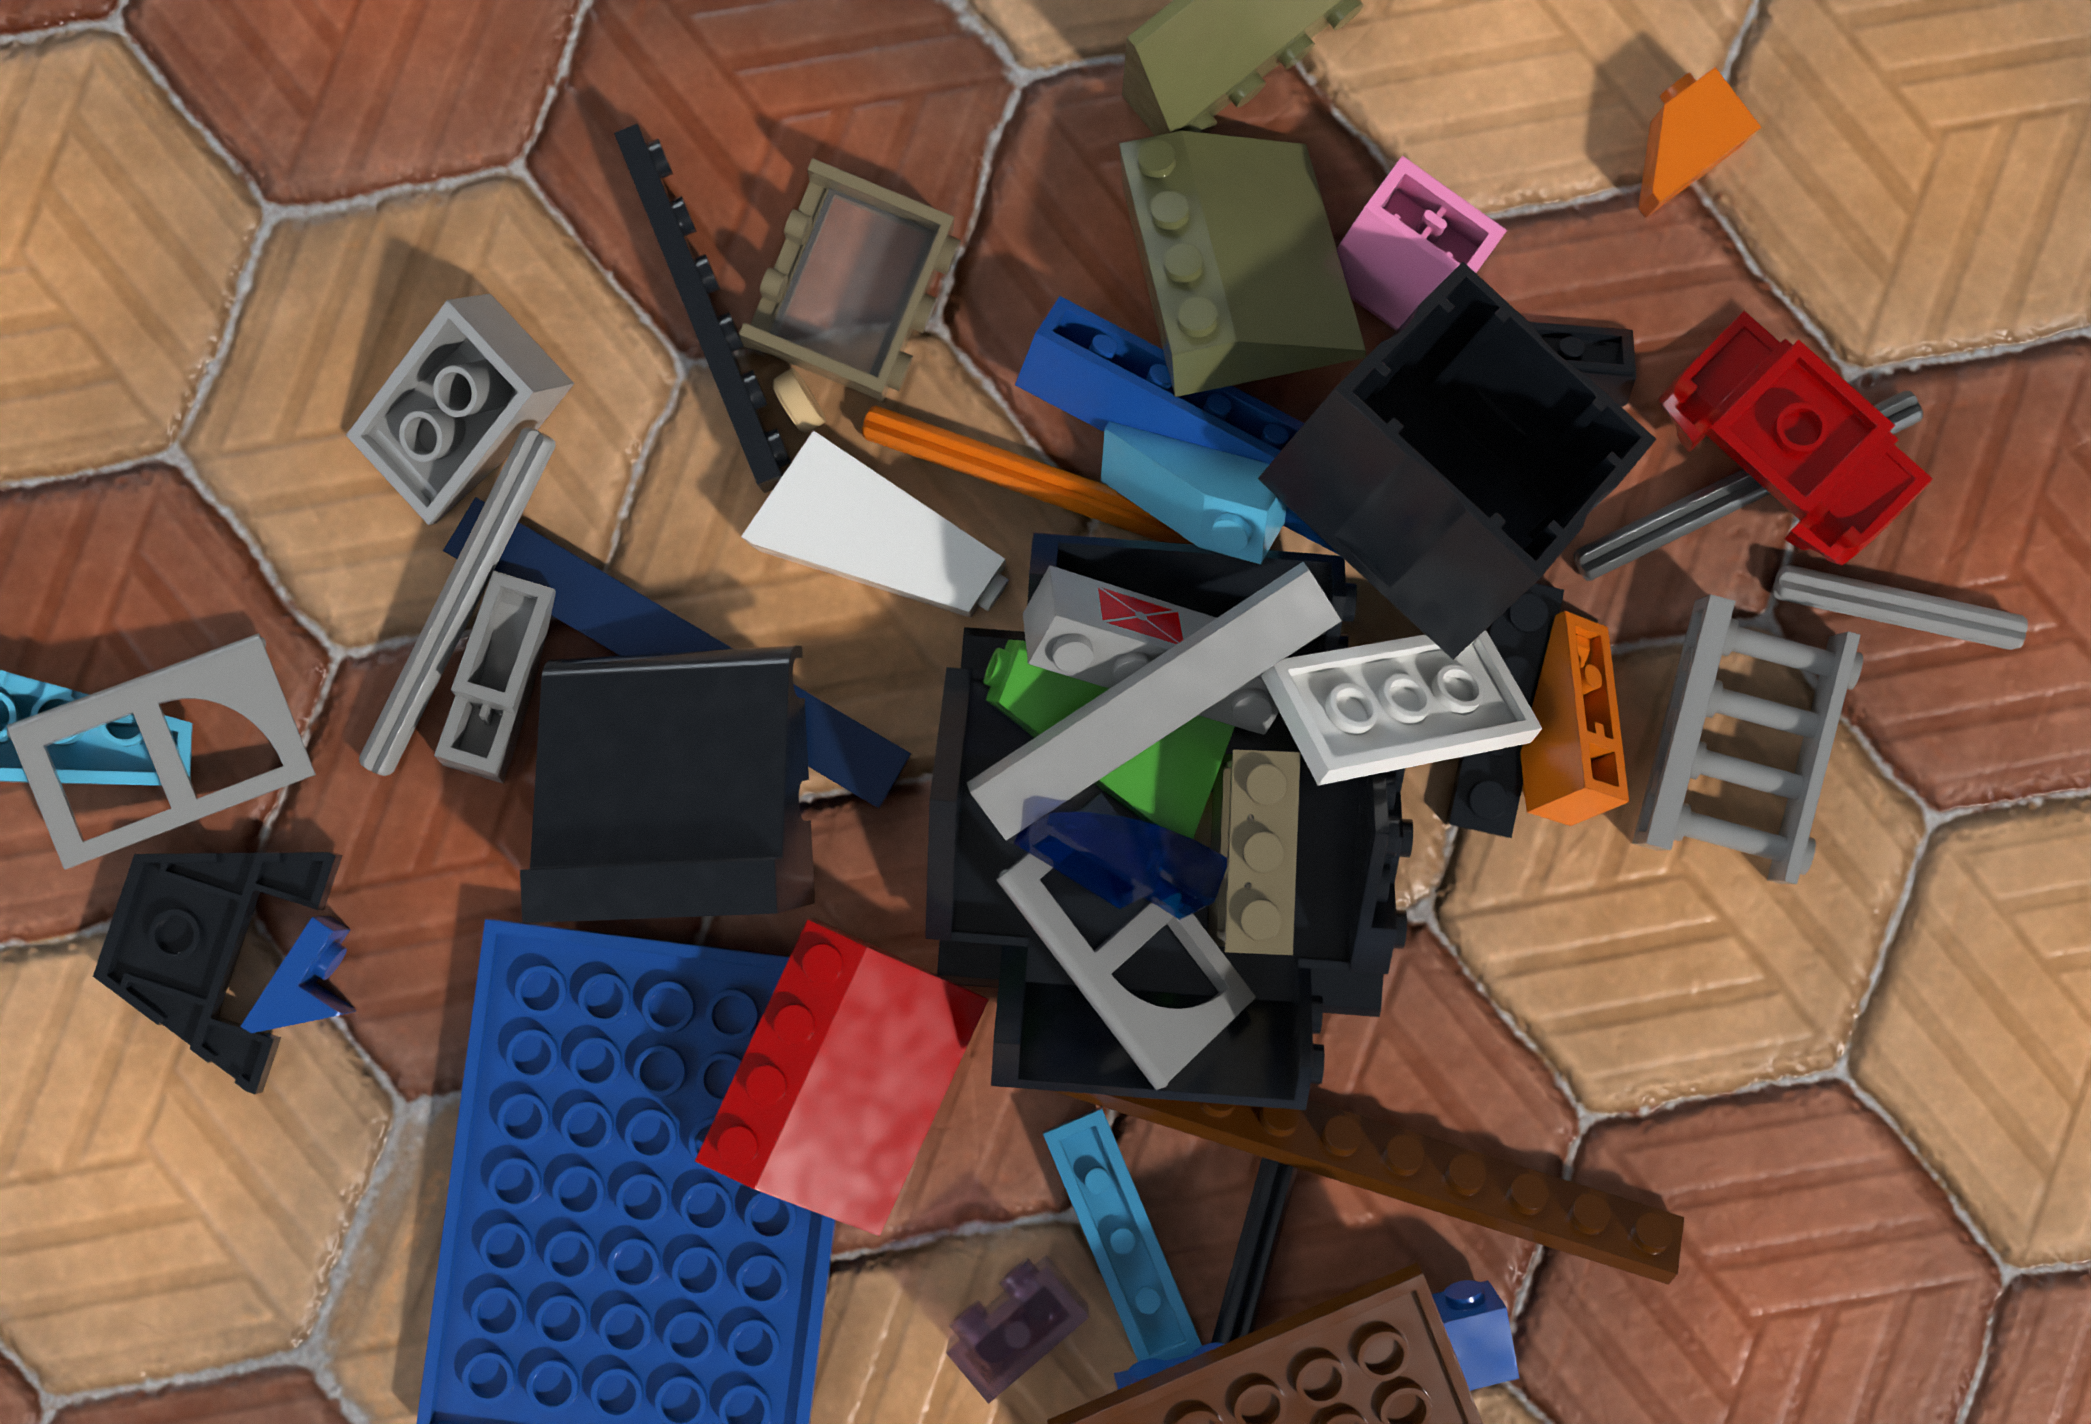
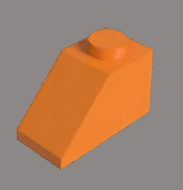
(1691, 136)

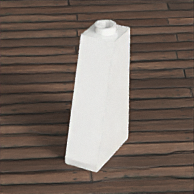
(868, 530)

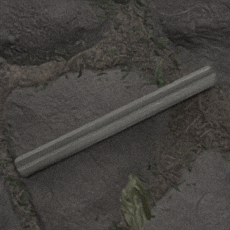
(1703, 507)

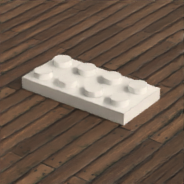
(1398, 706)

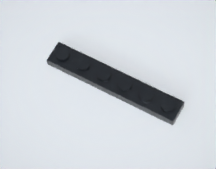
(694, 283)

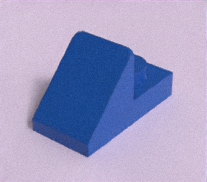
(293, 992)

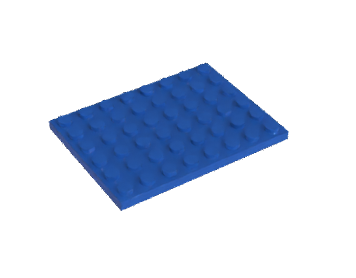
(579, 1235)

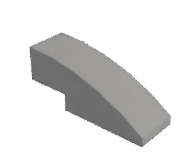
(496, 677)

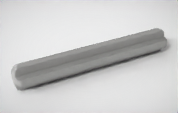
(1900, 607)

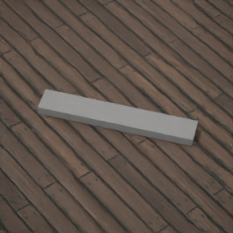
(1154, 701)

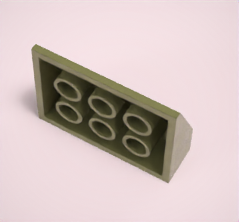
(1216, 52)
(1237, 258)

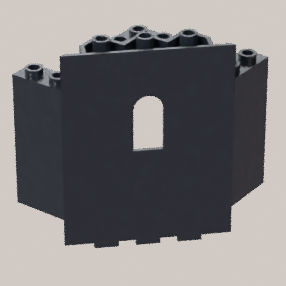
(1343, 887)

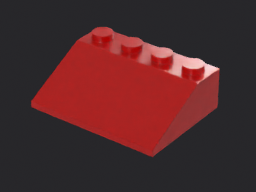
(842, 1078)

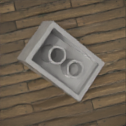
(457, 404)

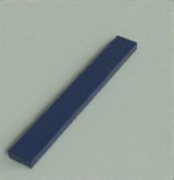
(636, 626)

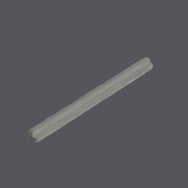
(457, 601)

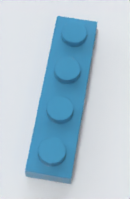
(1121, 1237)

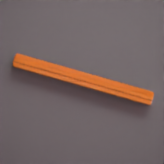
(1012, 472)

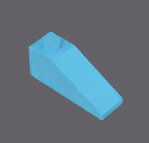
(1195, 491)

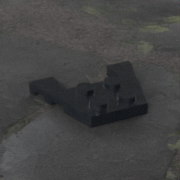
(182, 936)

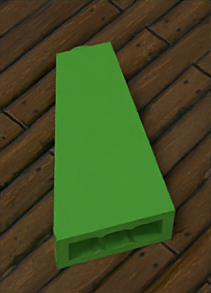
(1159, 785)

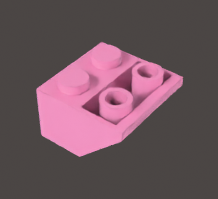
(1411, 242)

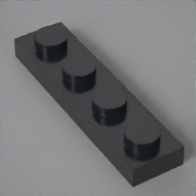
(1491, 782)

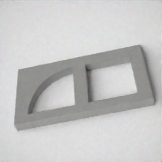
(230, 675)
(1153, 1036)

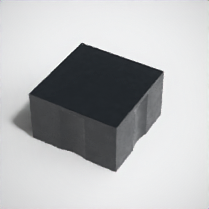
(1457, 461)

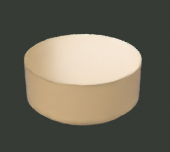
(798, 401)

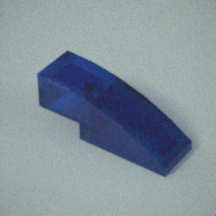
(1127, 860)

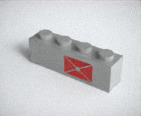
(1112, 632)

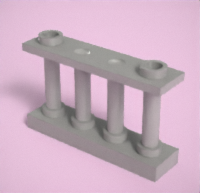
(1683, 755)

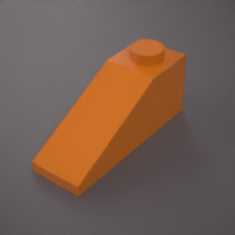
(1578, 756)

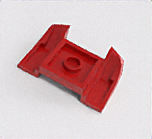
(1797, 436)

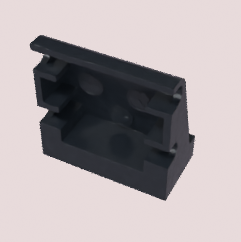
(669, 788)

